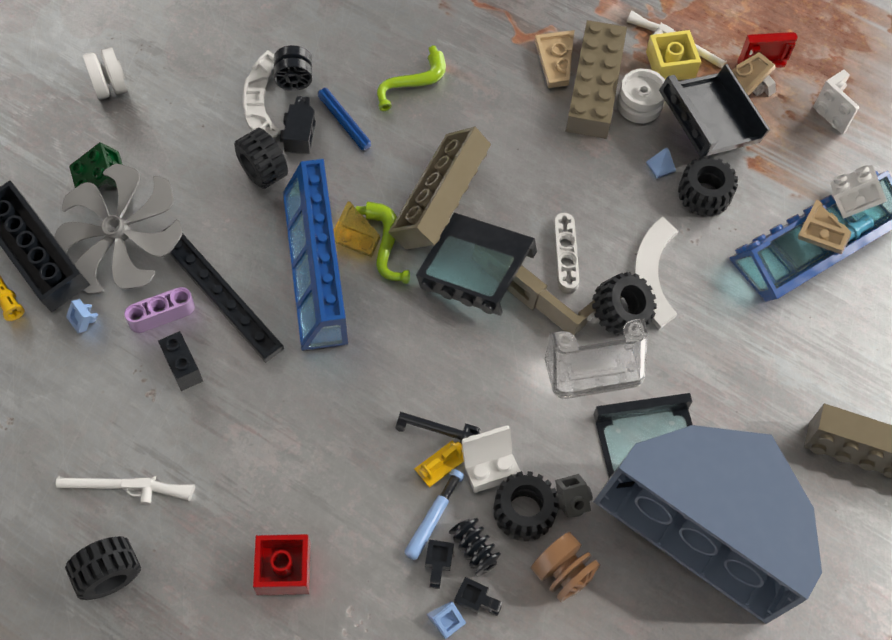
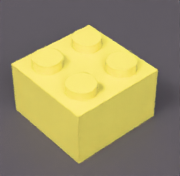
(674, 55)

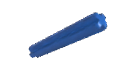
(344, 119)

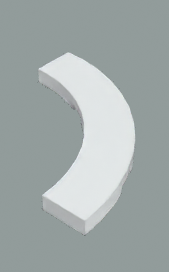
(254, 95)
(647, 267)

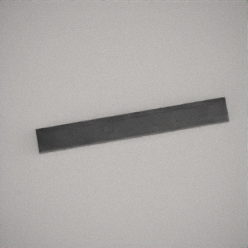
(226, 299)

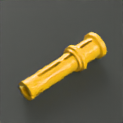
(9, 304)

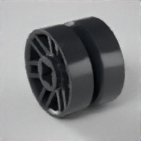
(292, 68)

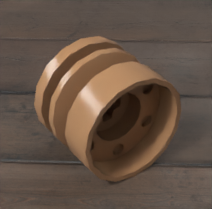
(563, 564)

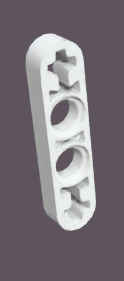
(566, 252)

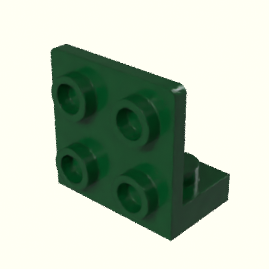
(92, 164)

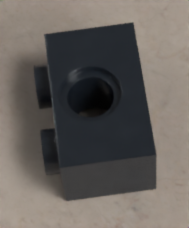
(180, 361)

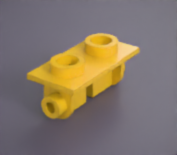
(440, 463)

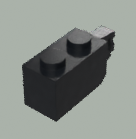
(299, 127)

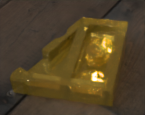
(355, 232)

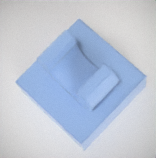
(80, 315)

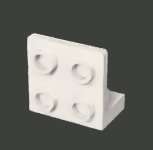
(835, 104)
(857, 191)
(489, 458)

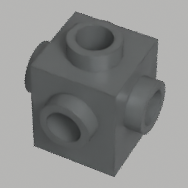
(573, 495)

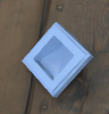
(661, 164)
(446, 619)

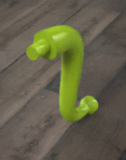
(433, 75)
(383, 213)

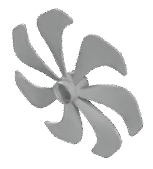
(157, 244)

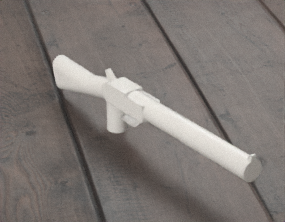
(661, 28)
(146, 485)

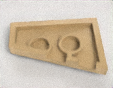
(555, 56)
(753, 72)

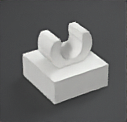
(767, 85)

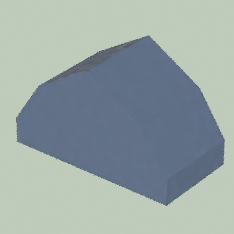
(724, 512)

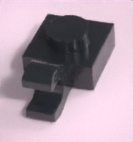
(438, 558)
(474, 596)

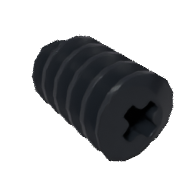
(475, 546)

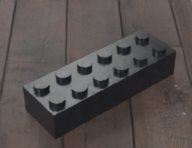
(37, 251)

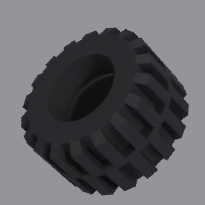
(261, 158)
(713, 173)
(609, 306)
(530, 487)
(102, 568)

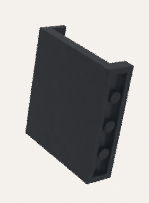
(714, 112)

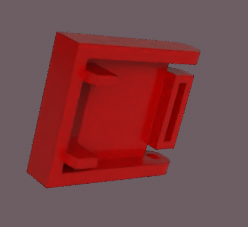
(774, 46)

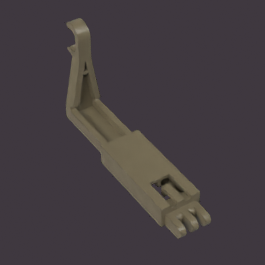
(534, 295)

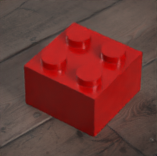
(282, 564)

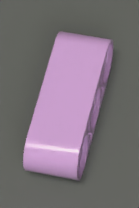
(147, 310)

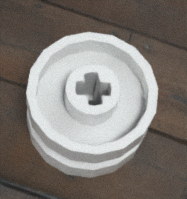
(105, 73)
(640, 96)

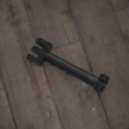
(405, 418)

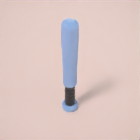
(431, 519)

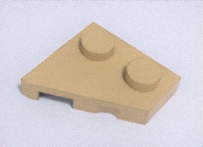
(824, 230)

